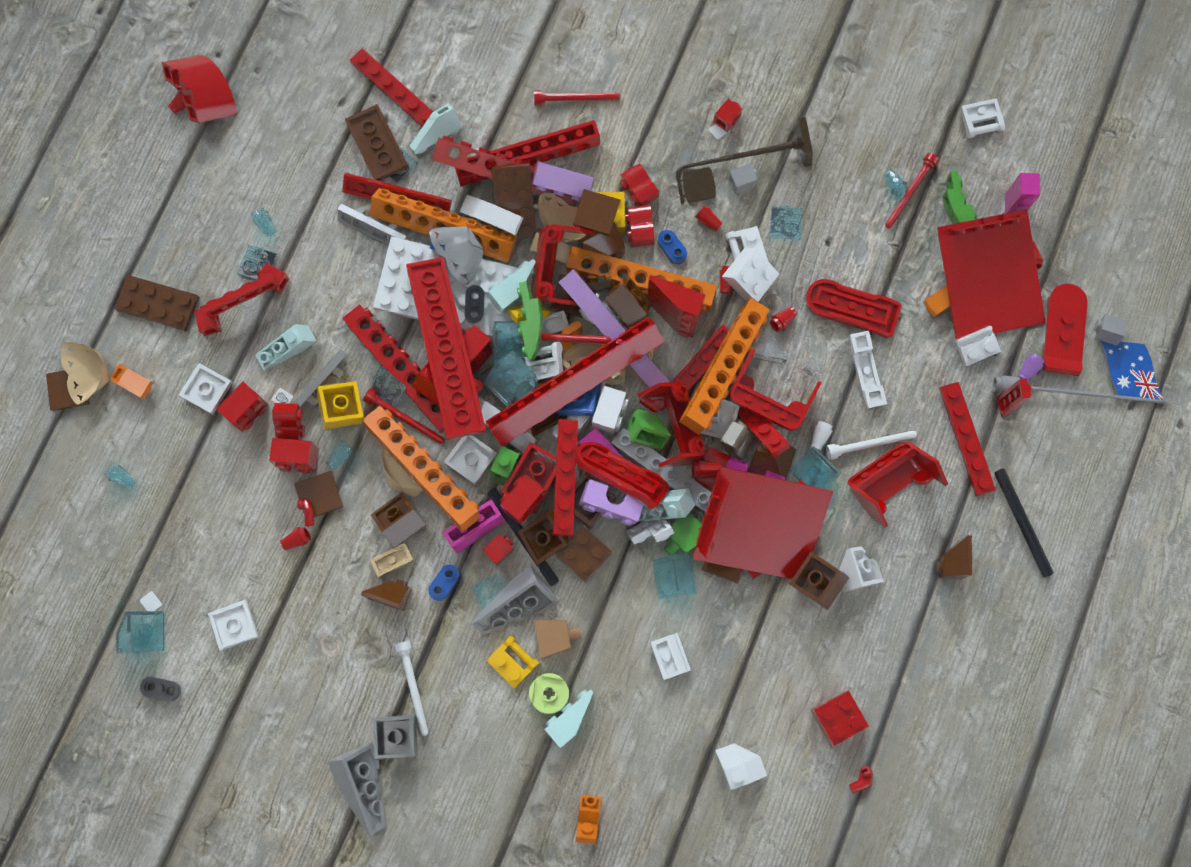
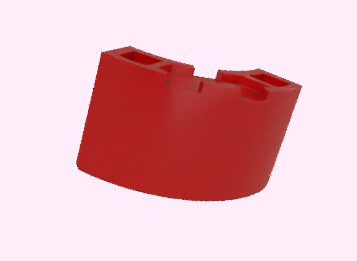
(203, 86)

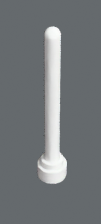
(834, 451)
(404, 649)

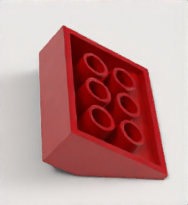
(676, 305)

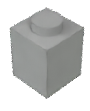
(743, 178)
(1110, 329)

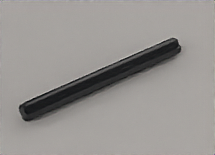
(1024, 523)
(544, 567)

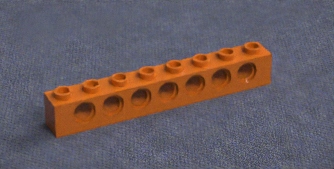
(395, 210)
(616, 266)
(692, 416)
(463, 517)

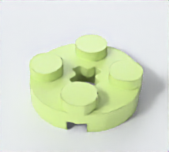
(540, 700)

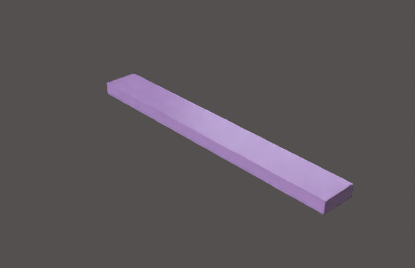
(608, 324)

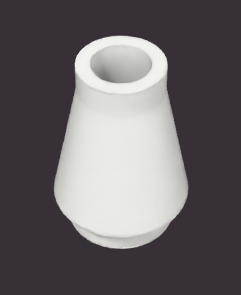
(821, 434)

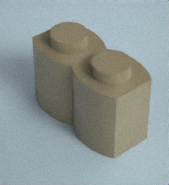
(737, 440)

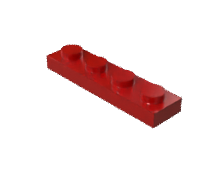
(246, 292)
(702, 359)
(1014, 397)
(764, 432)

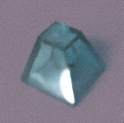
(140, 632)

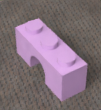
(595, 499)

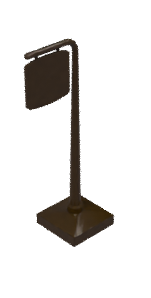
(700, 183)

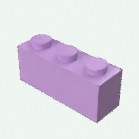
(561, 180)

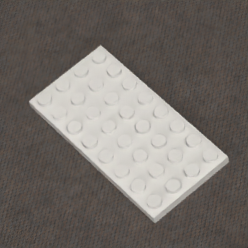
(396, 296)

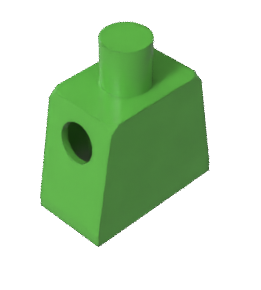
(647, 429)
(504, 465)
(684, 535)

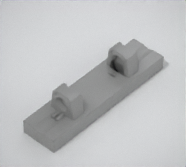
(366, 225)
(332, 366)

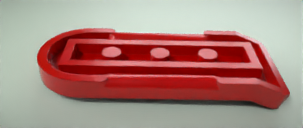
(853, 307)
(1065, 330)
(621, 473)

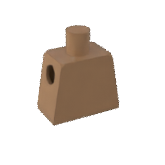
(554, 636)

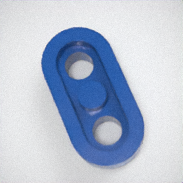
(671, 246)
(444, 582)

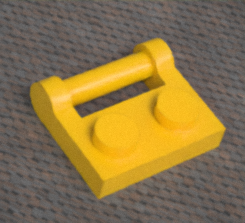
(507, 666)

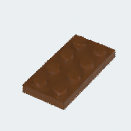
(376, 143)
(515, 195)
(156, 302)

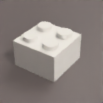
(750, 274)
(609, 410)

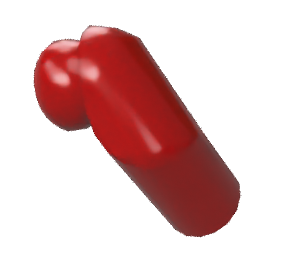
(653, 405)
(308, 511)
(864, 780)

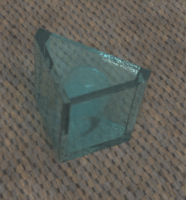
(506, 339)
(815, 470)
(674, 576)

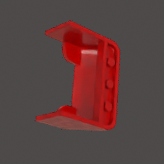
(545, 261)
(677, 400)
(765, 407)
(891, 474)

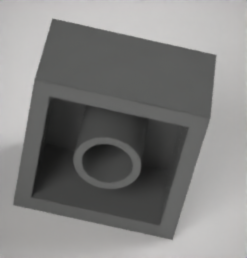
(395, 737)

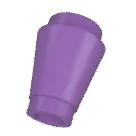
(1031, 366)

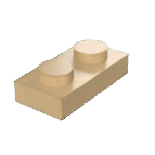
(391, 560)

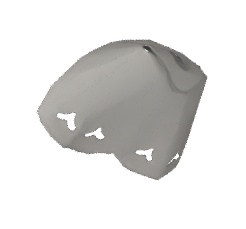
(460, 248)

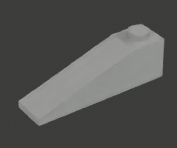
(520, 598)
(358, 781)

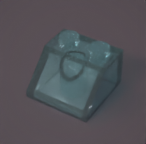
(511, 379)

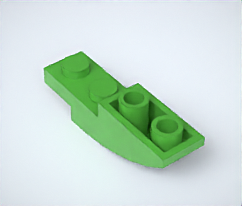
(955, 201)
(532, 328)

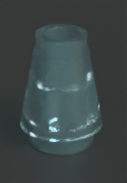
(896, 184)
(263, 221)
(340, 454)
(120, 476)

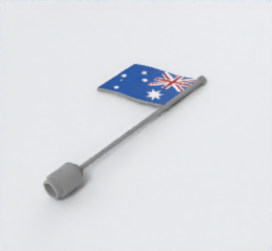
(1128, 369)

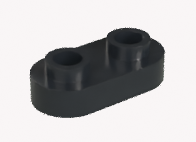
(474, 305)
(161, 689)

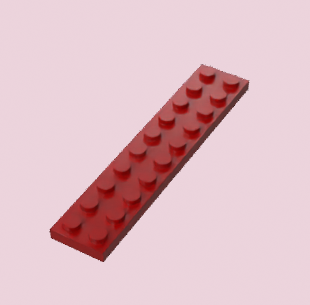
(445, 348)

